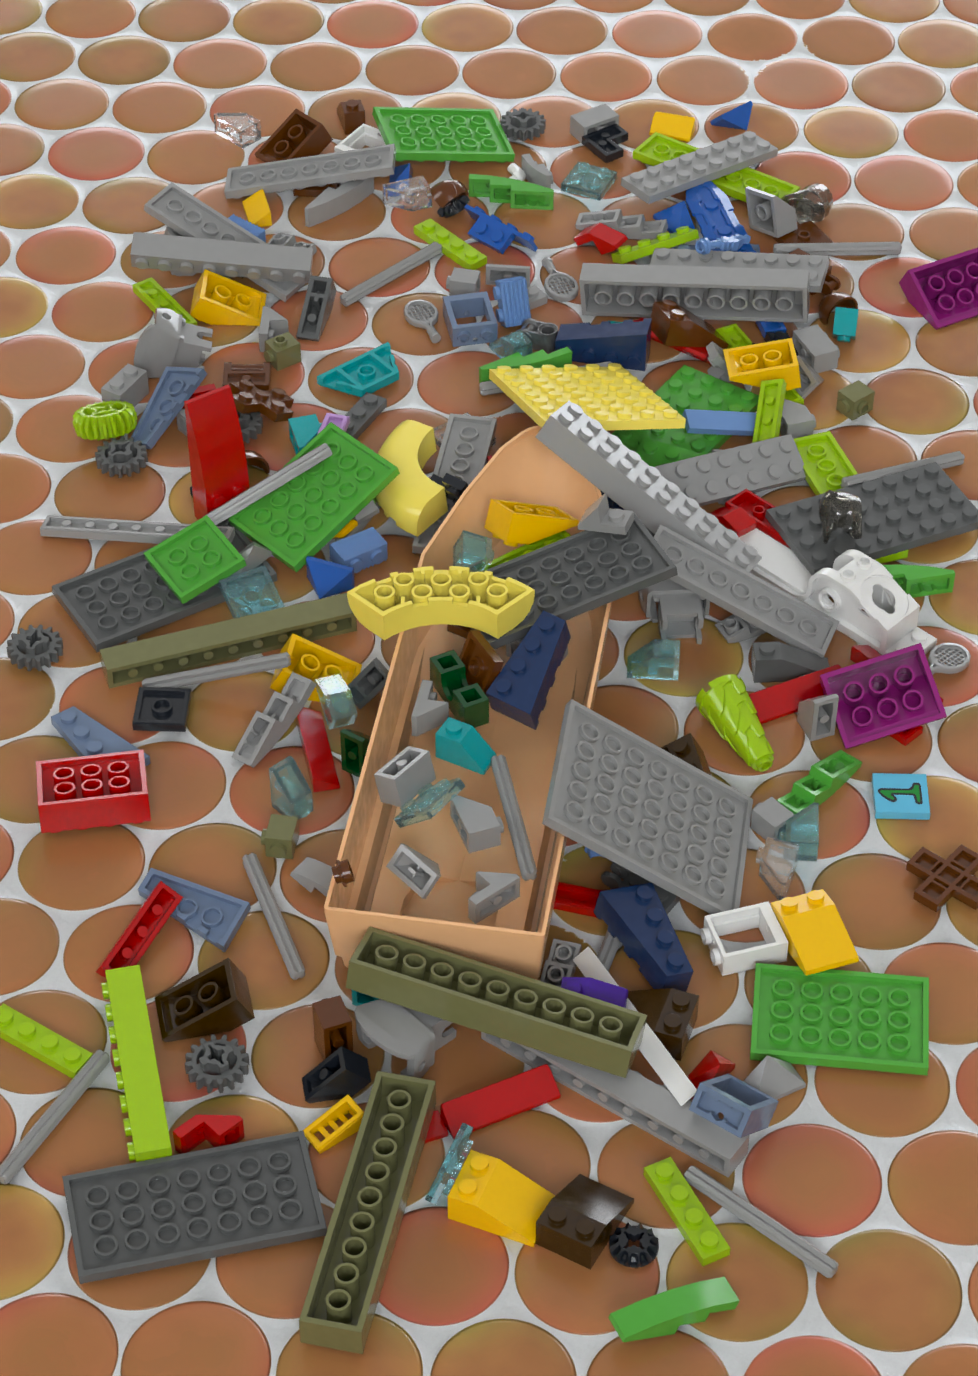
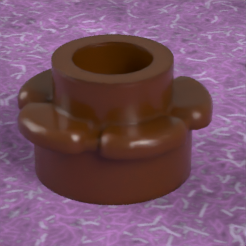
(343, 872)

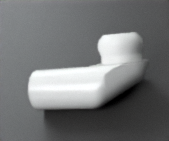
(517, 172)

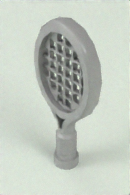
(556, 276)
(424, 321)
(954, 665)

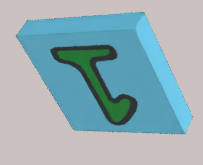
(900, 796)

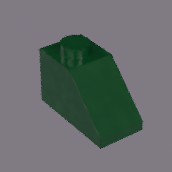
(353, 750)

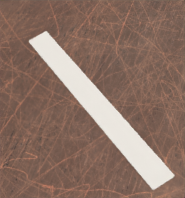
(650, 1046)

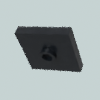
(162, 709)

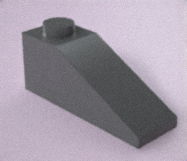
(316, 308)
(782, 662)
(368, 683)

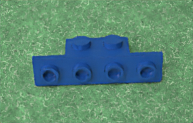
(495, 234)

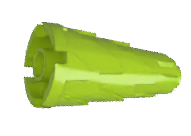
(735, 720)

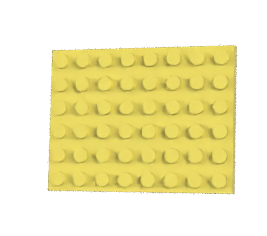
(603, 393)

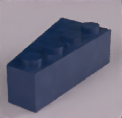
(614, 342)
(530, 672)
(644, 929)

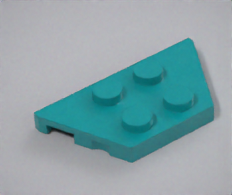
(364, 373)

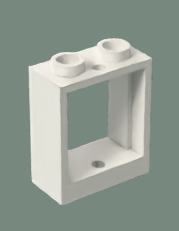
(359, 138)
(739, 920)

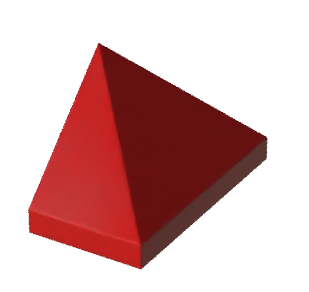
(710, 1067)

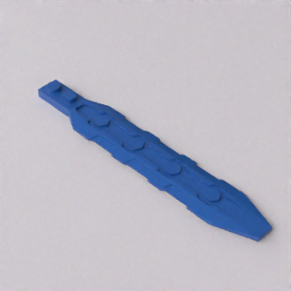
(717, 219)

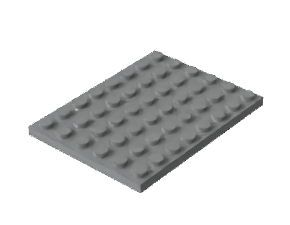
(648, 811)

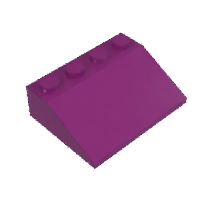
(944, 289)
(884, 696)

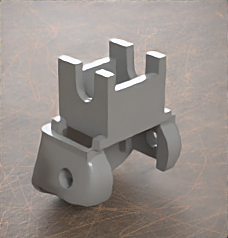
(171, 344)
(679, 610)
(402, 1033)

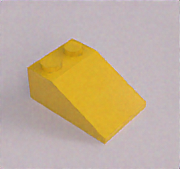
(226, 302)
(764, 362)
(525, 522)
(313, 663)
(814, 932)
(497, 1199)

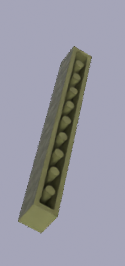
(226, 640)

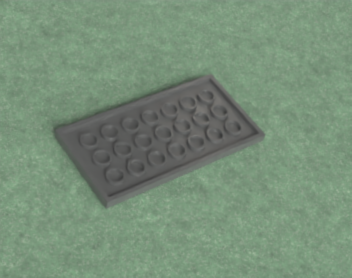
(896, 516)
(584, 574)
(132, 598)
(193, 1206)

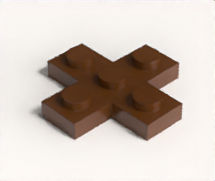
(270, 403)
(945, 877)

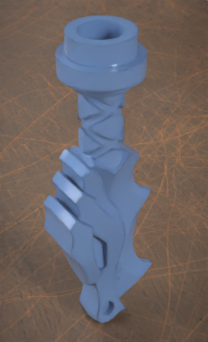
(731, 243)

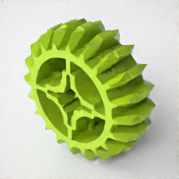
(105, 420)

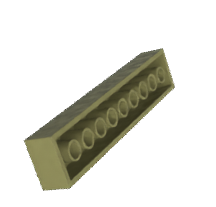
(496, 1001)
(368, 1213)

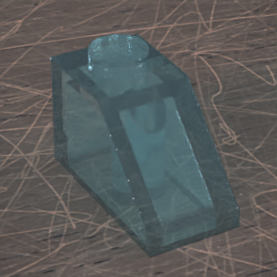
(512, 344)
(473, 551)
(655, 661)
(336, 701)
(289, 789)
(804, 830)

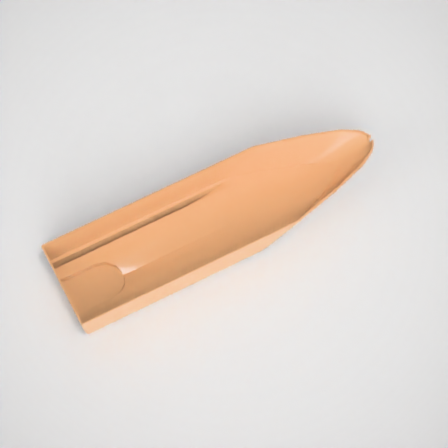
(518, 932)

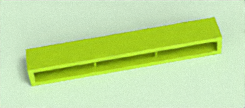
(138, 1064)

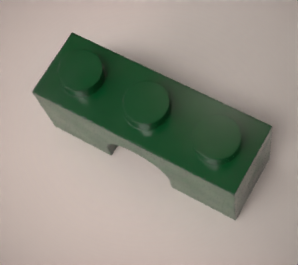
(465, 701)

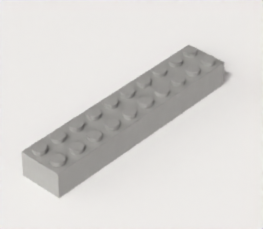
(704, 291)
(637, 485)

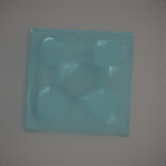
(589, 181)
(250, 592)
(429, 802)
(451, 1165)

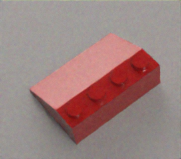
(92, 791)

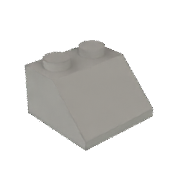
(769, 213)

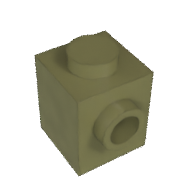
(282, 351)
(855, 400)
(281, 836)

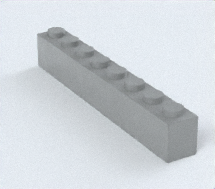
(221, 257)

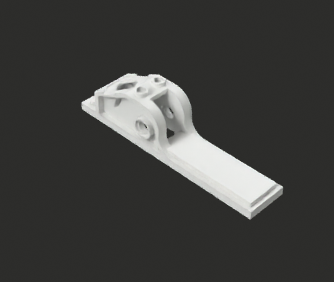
(854, 585)

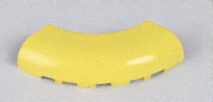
(412, 496)
(441, 598)

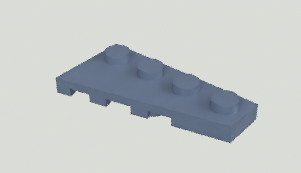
(167, 400)
(89, 736)
(202, 909)

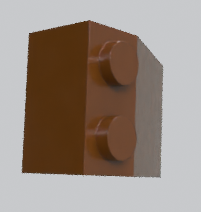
(295, 138)
(682, 328)

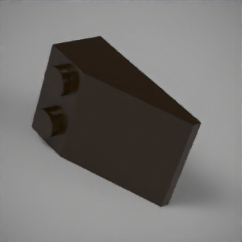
(205, 1004)
(669, 1015)
(581, 1220)

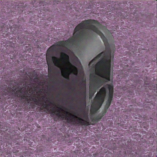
(541, 334)

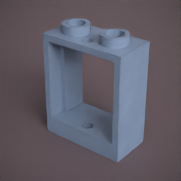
(470, 306)
(743, 1106)

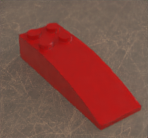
(215, 450)

